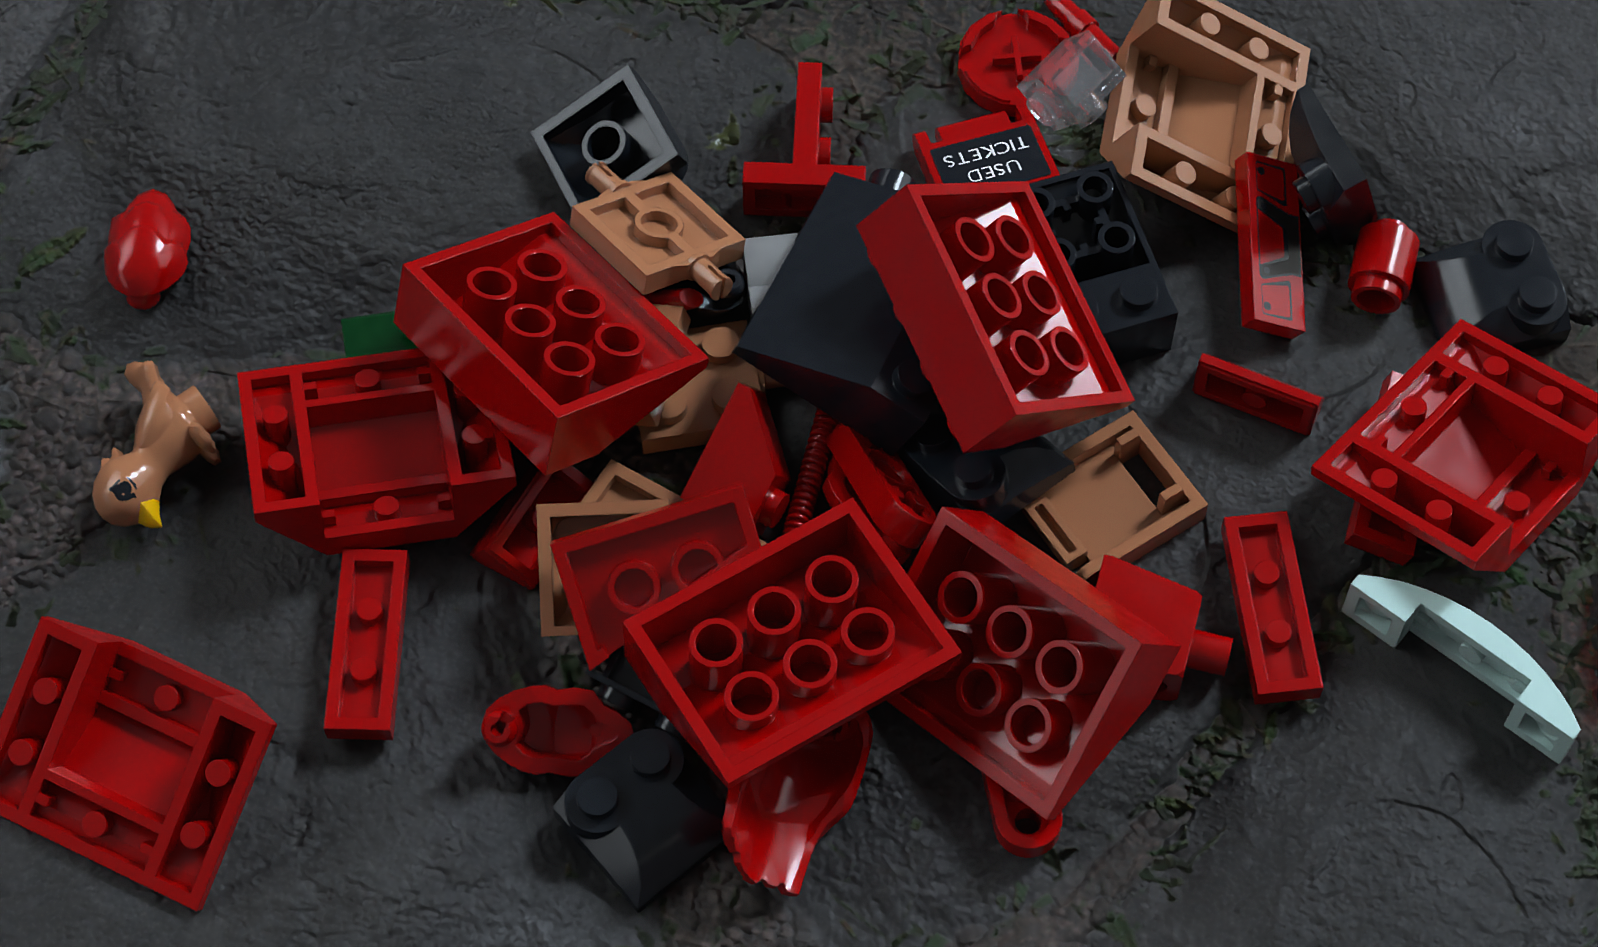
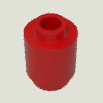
(1383, 266)

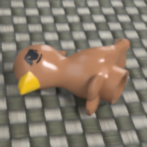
(166, 439)

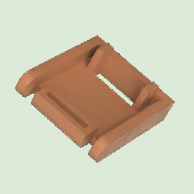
(1103, 507)

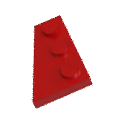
(646, 558)

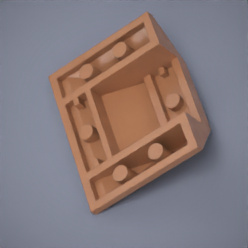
(1197, 98)

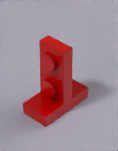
(796, 186)

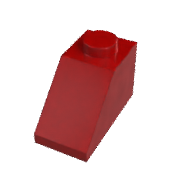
(745, 452)

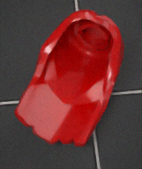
(790, 805)

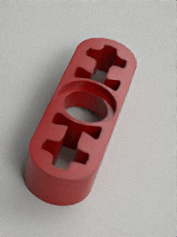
(883, 487)

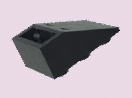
(1110, 259)

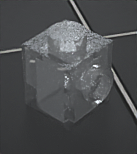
(1071, 83)

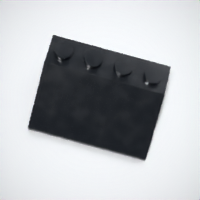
(833, 328)

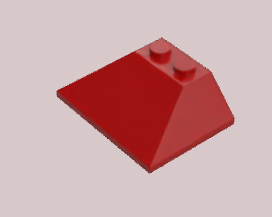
(1470, 449)
(369, 452)
(128, 757)

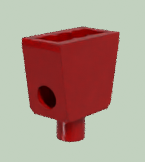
(1170, 610)

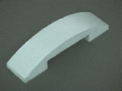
(1395, 607)

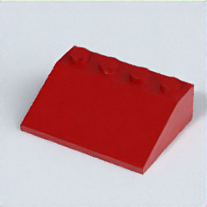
(992, 311)
(544, 338)
(786, 643)
(1044, 665)

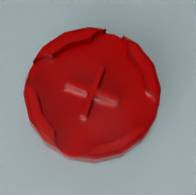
(1001, 53)

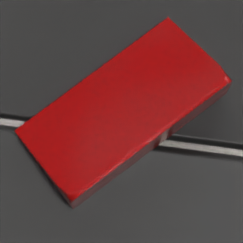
(1257, 394)
(511, 538)

